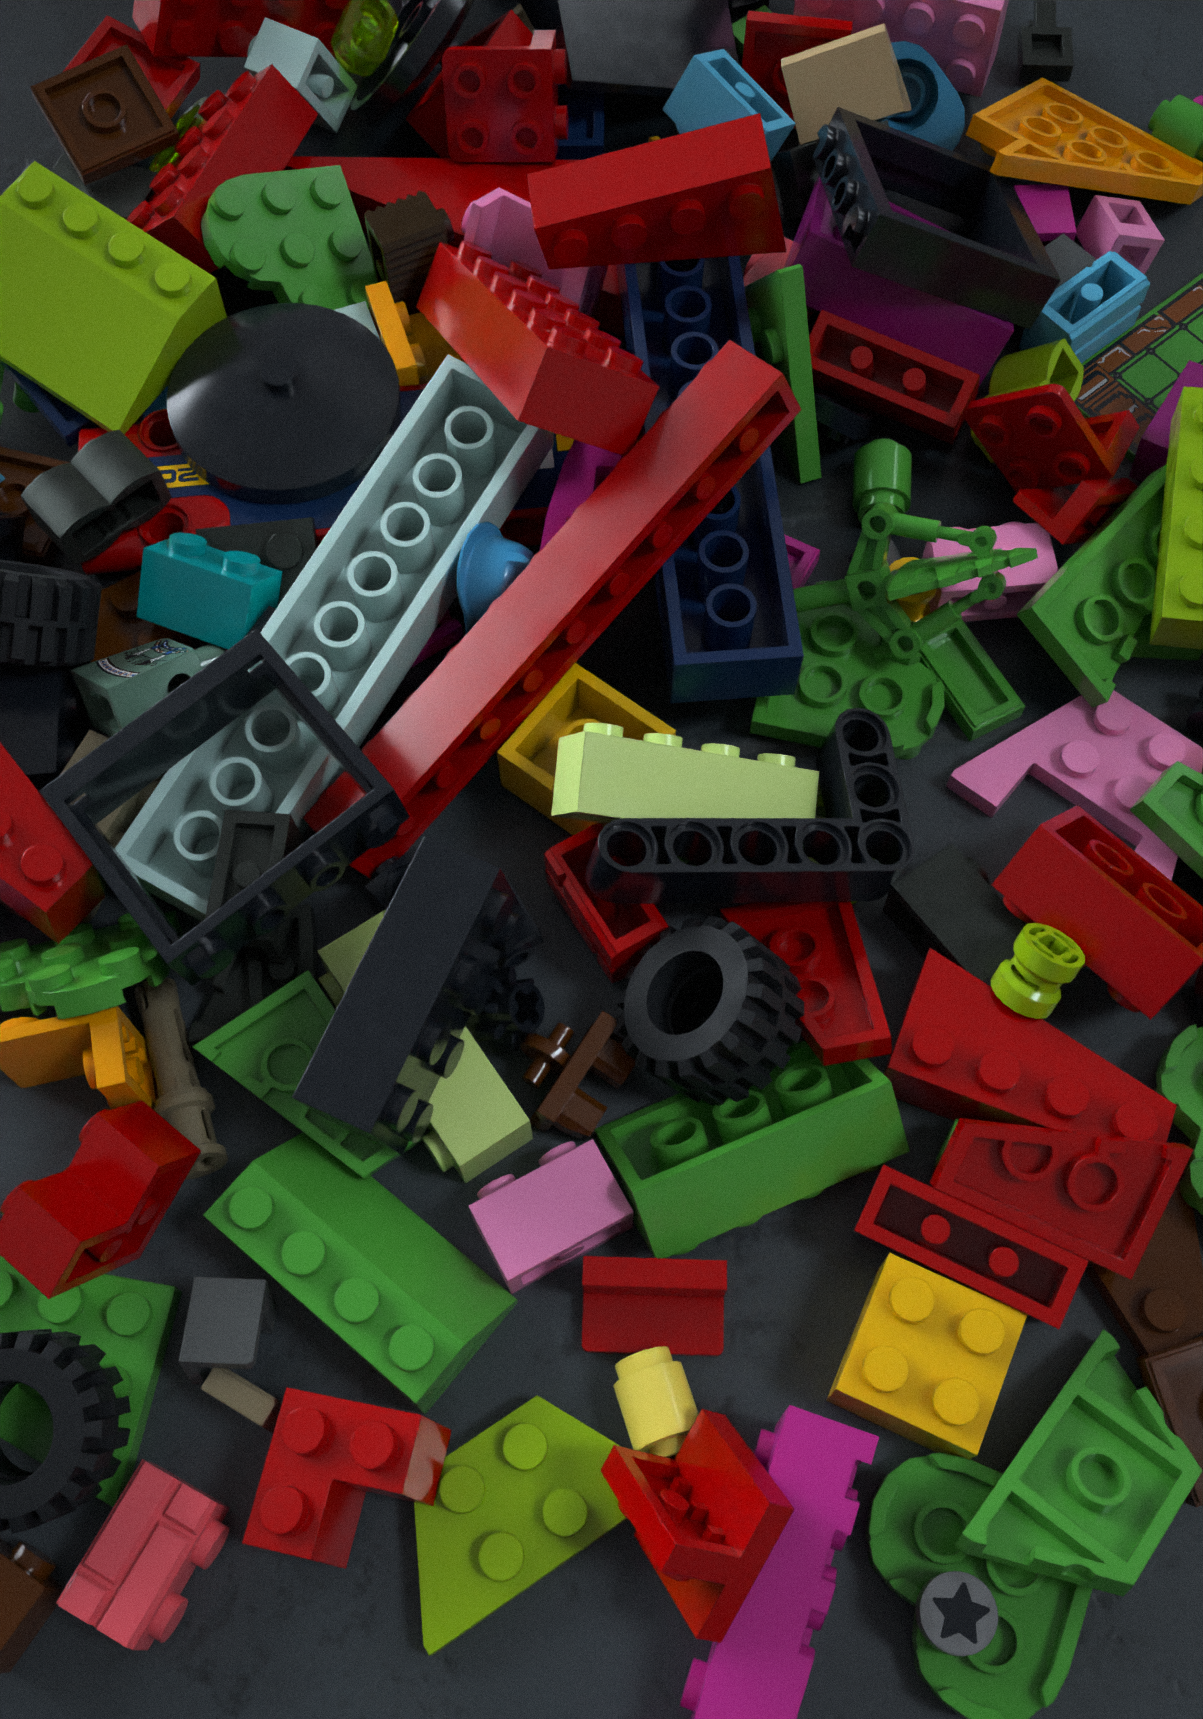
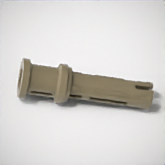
(180, 1095)

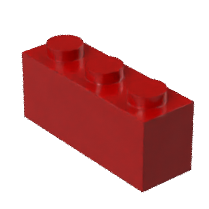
(890, 377)
(971, 1246)

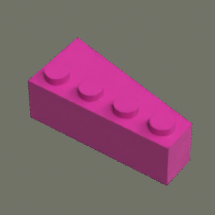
(766, 1651)

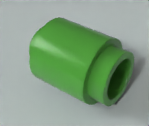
(1179, 125)
(881, 475)

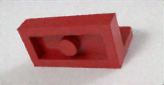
(1076, 515)
(653, 1304)

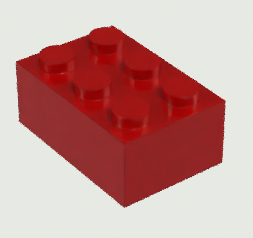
(1112, 903)

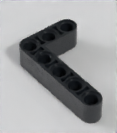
(861, 822)

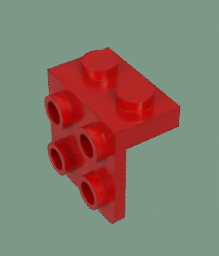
(505, 101)
(1046, 441)

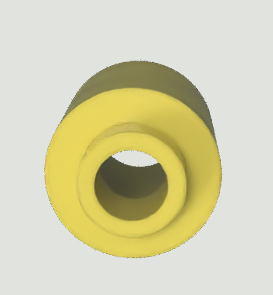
(655, 1401)

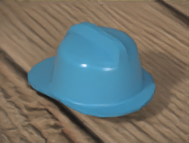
(935, 104)
(487, 569)

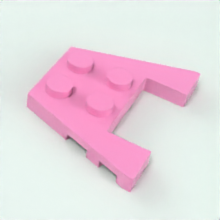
(1091, 758)

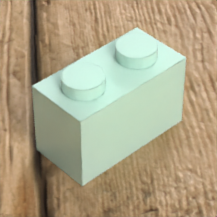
(306, 67)

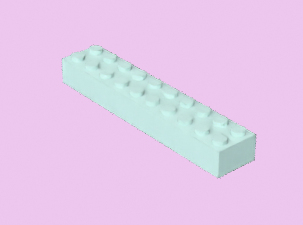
(346, 626)

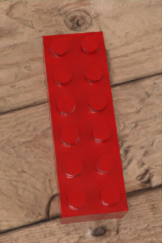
(536, 348)

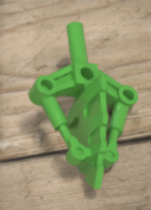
(875, 589)

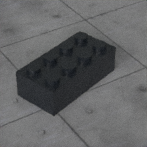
(413, 997)

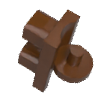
(565, 1103)

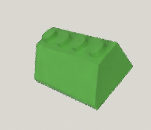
(724, 1166)
(362, 1266)

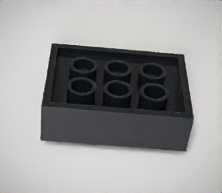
(632, 43)

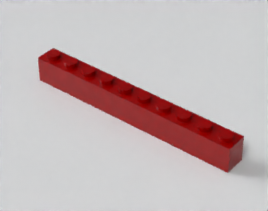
(570, 593)

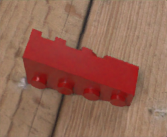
(661, 201)
(41, 864)
(982, 1061)

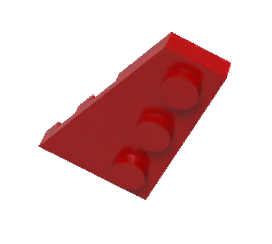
(828, 957)
(1065, 1186)

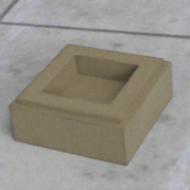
(243, 1397)

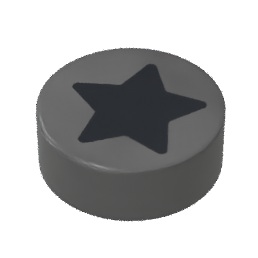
(956, 1613)

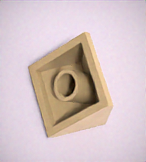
(845, 73)

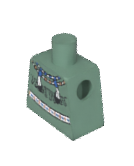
(134, 680)

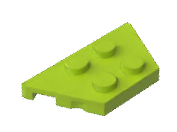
(509, 1516)

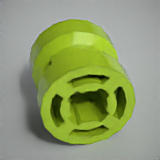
(1038, 969)

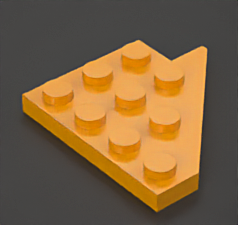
(1067, 141)

